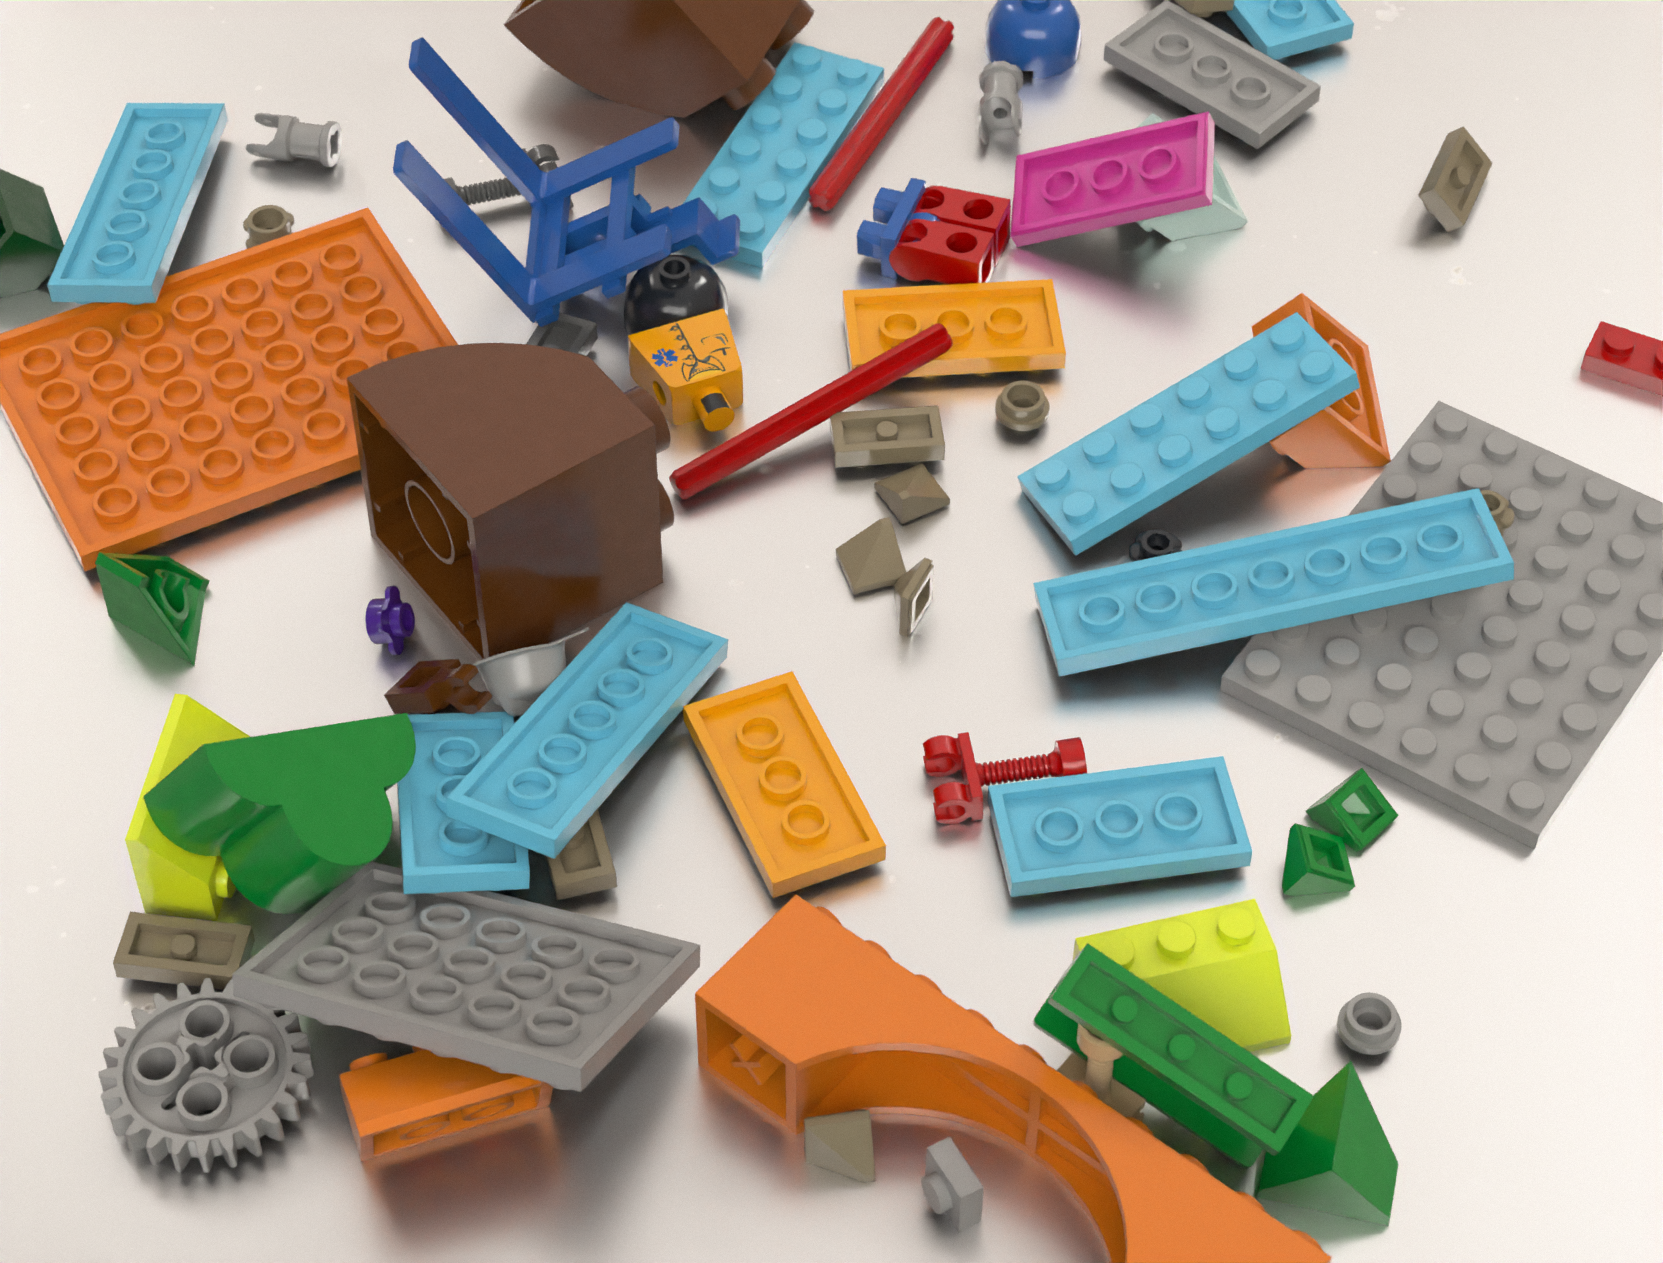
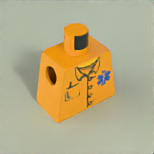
(690, 369)

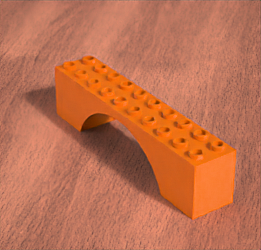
(834, 1025)

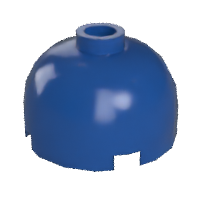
(1034, 35)

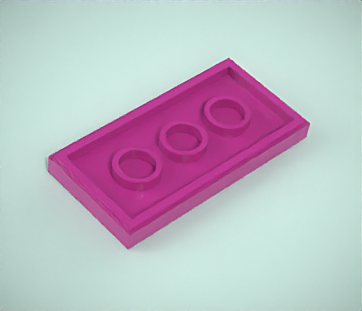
(1113, 179)

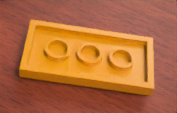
(990, 325)
(784, 784)

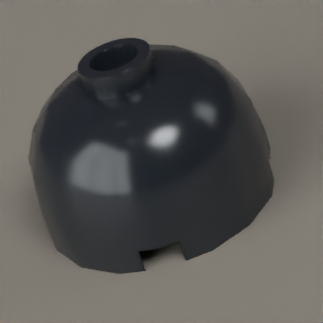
(672, 292)

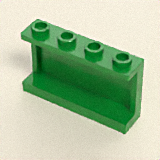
(1175, 1059)

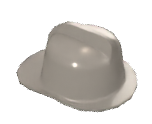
(523, 674)

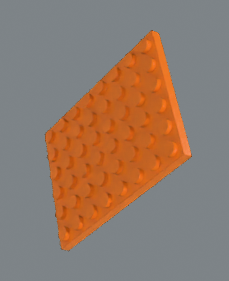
(216, 390)

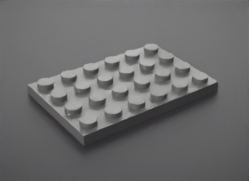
(471, 976)

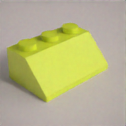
(166, 875)
(1213, 965)

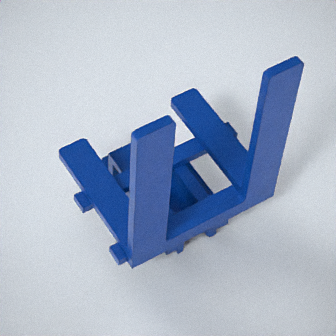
(561, 255)

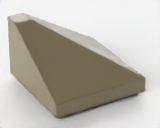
(912, 493)
(872, 558)
(913, 595)
(841, 1144)

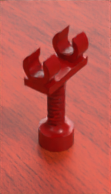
(960, 801)

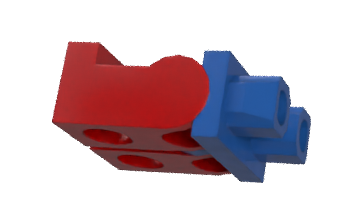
(936, 233)

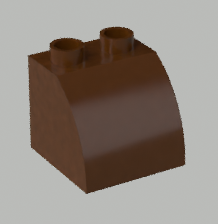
(661, 52)
(512, 487)

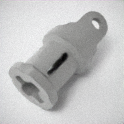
(1000, 104)
(299, 140)

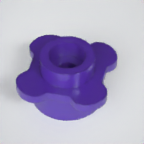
(389, 620)

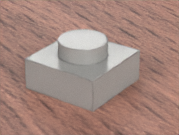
(952, 1185)

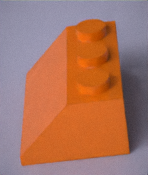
(1350, 429)
(429, 1098)

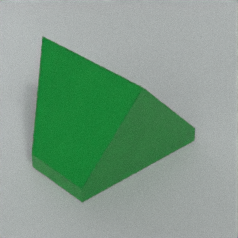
(154, 599)
(1335, 1156)

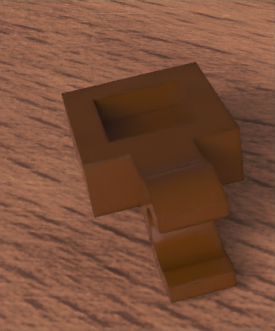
(434, 685)

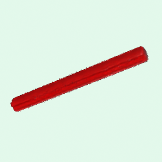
(881, 114)
(810, 411)

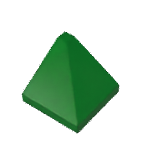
(1354, 811)
(1315, 863)

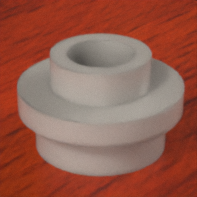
(1372, 1010)

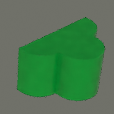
(288, 806)

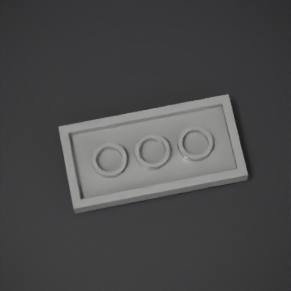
(1212, 73)

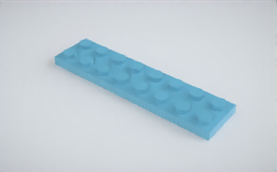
(1272, 581)

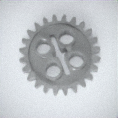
(205, 1076)

